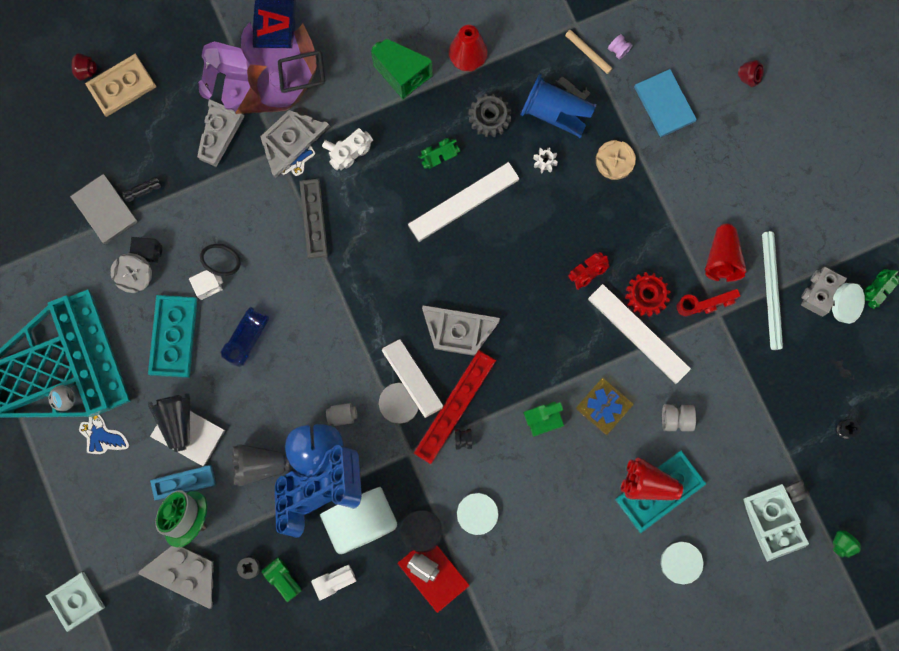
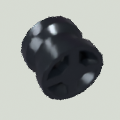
(463, 439)

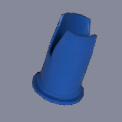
(557, 107)

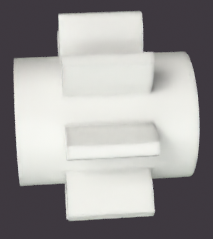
(545, 154)

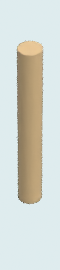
(589, 52)

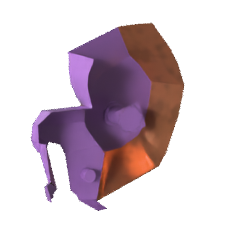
(253, 73)

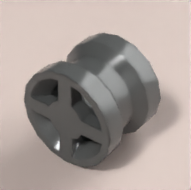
(797, 491)
(251, 564)

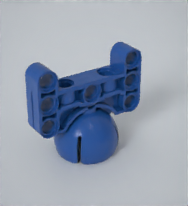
(321, 476)

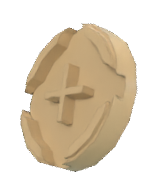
(615, 159)

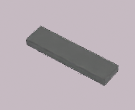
(313, 218)

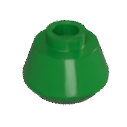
(845, 544)

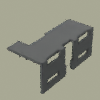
(565, 85)

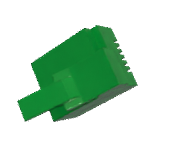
(544, 418)

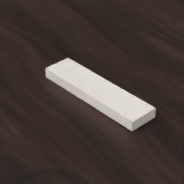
(412, 378)

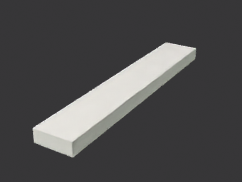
(463, 202)
(639, 334)

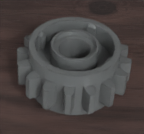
(486, 105)

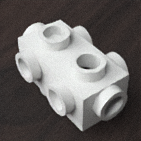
(344, 153)

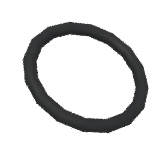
(217, 272)

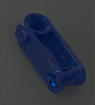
(244, 337)

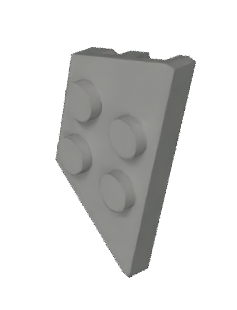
(289, 139)
(458, 330)
(183, 573)

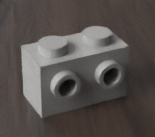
(822, 290)

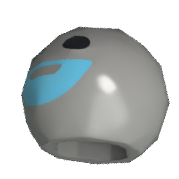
(61, 398)

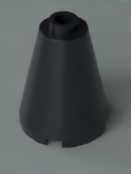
(173, 420)

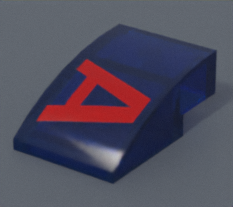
(274, 23)

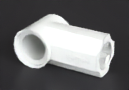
(330, 583)

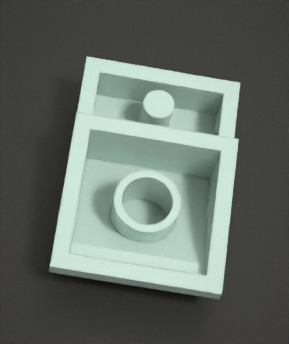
(775, 522)

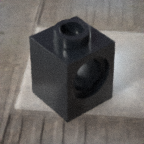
(147, 248)

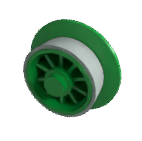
(182, 517)

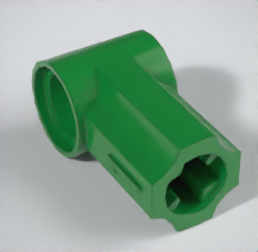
(278, 575)

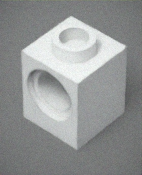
(206, 284)

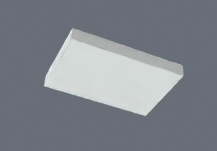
(203, 439)

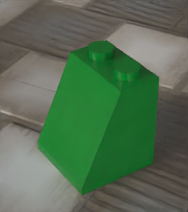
(401, 67)

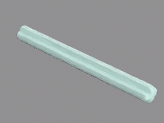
(772, 291)

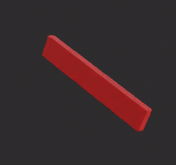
(454, 407)

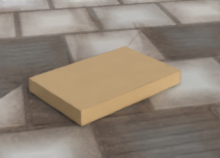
(120, 85)

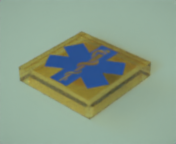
(604, 406)

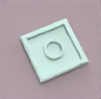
(75, 601)

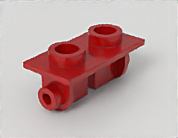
(582, 276)

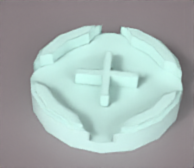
(848, 303)
(477, 514)
(682, 563)

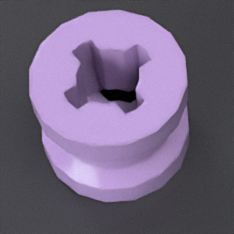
(620, 46)

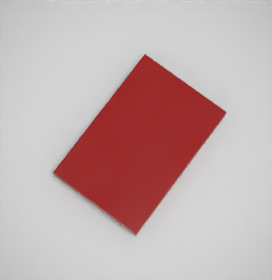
(446, 585)

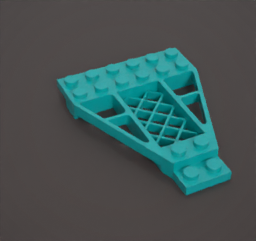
(87, 353)

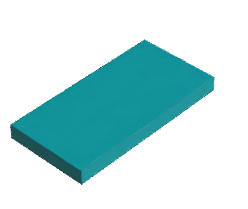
(172, 336)
(646, 512)

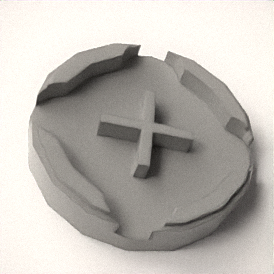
(131, 273)
(397, 404)

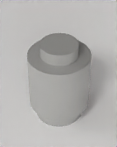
(341, 414)
(423, 567)

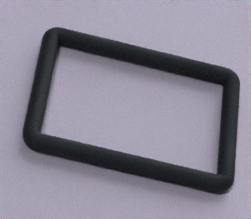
(280, 61)

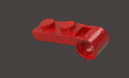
(709, 305)

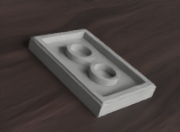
(104, 209)

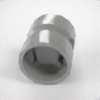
(678, 417)

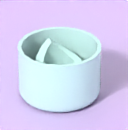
(358, 526)

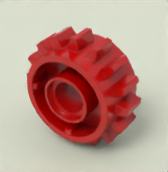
(658, 291)

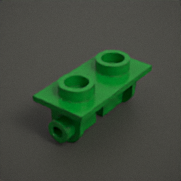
(431, 155)
(885, 281)

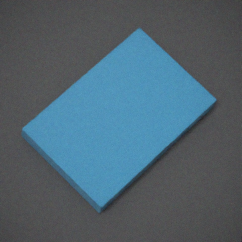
(665, 103)

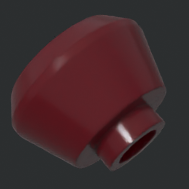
(83, 66)
(751, 73)

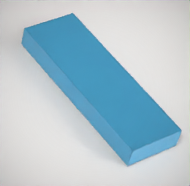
(183, 481)

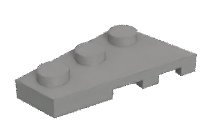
(218, 132)

